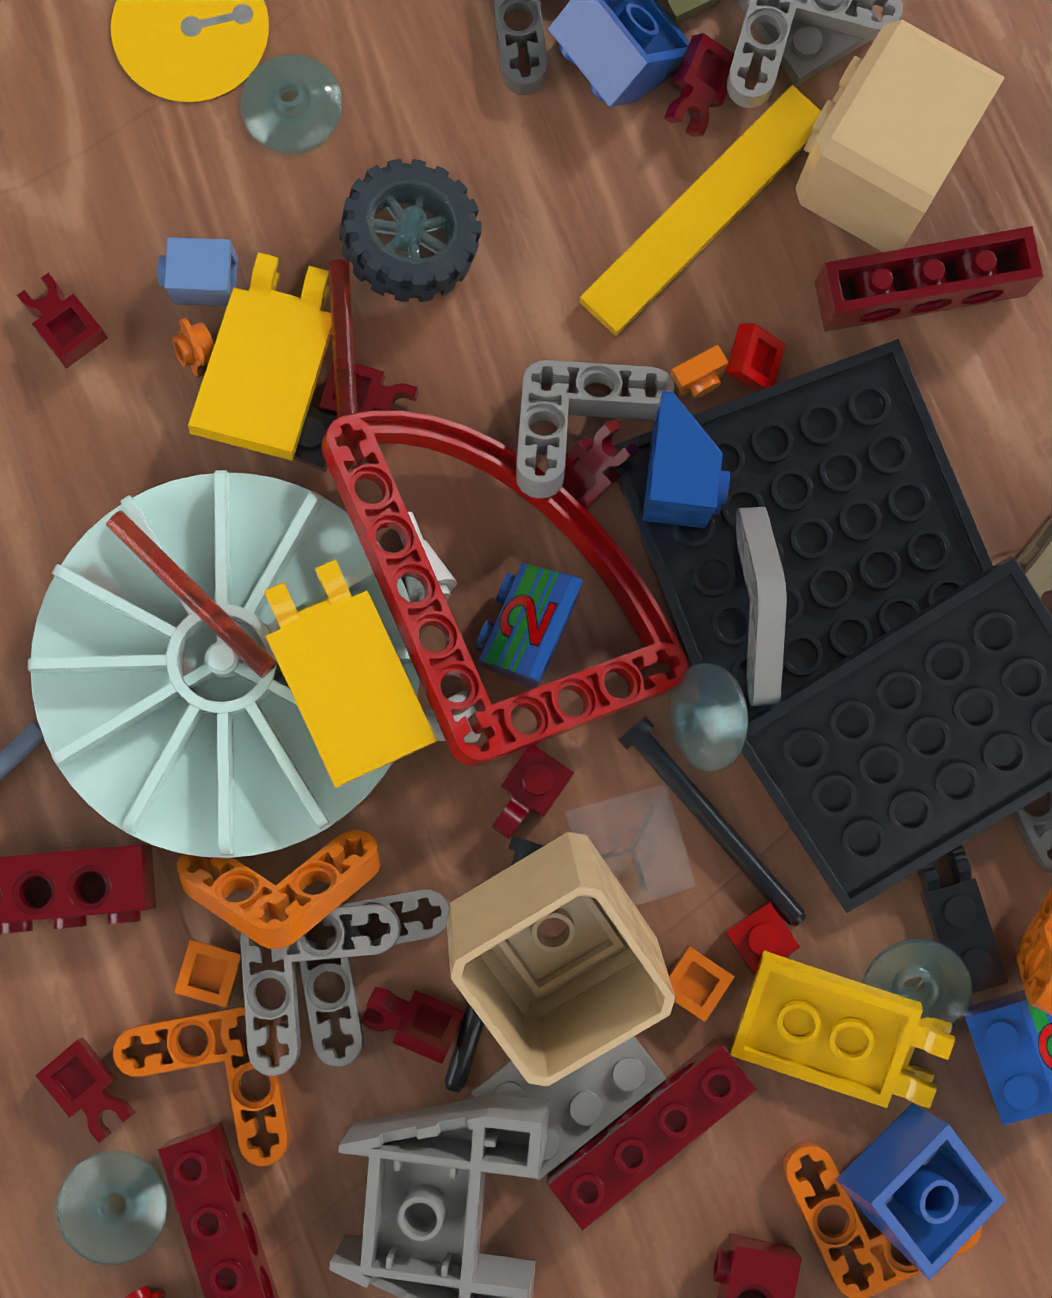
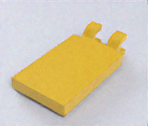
(265, 363)
(347, 679)
(838, 1033)

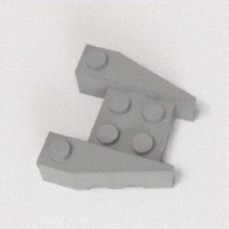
(430, 1196)

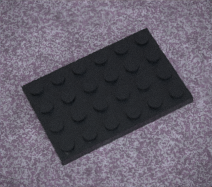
(915, 736)

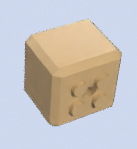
(893, 134)
(562, 995)

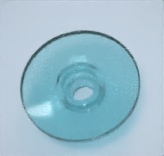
(294, 124)
(709, 717)
(944, 983)
(89, 1222)

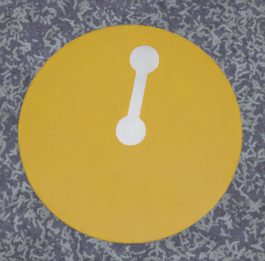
(189, 45)

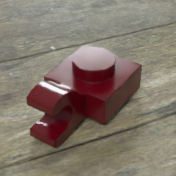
(533, 785)
(421, 1025)

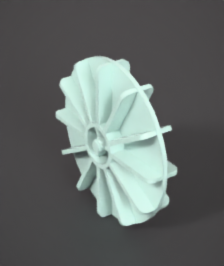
(156, 708)

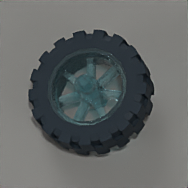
(425, 189)

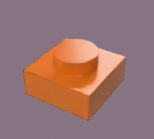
(699, 374)
(209, 973)
(698, 983)

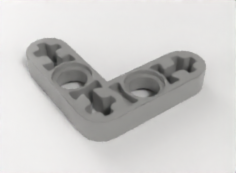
(781, 18)
(558, 404)
(767, 604)
(300, 951)
(351, 1024)

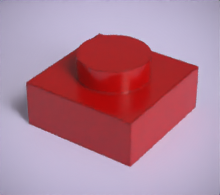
(755, 357)
(761, 932)

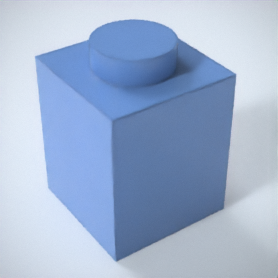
(198, 271)

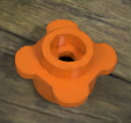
(193, 345)

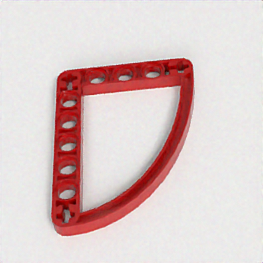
(565, 513)

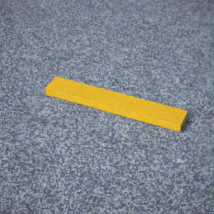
(701, 212)

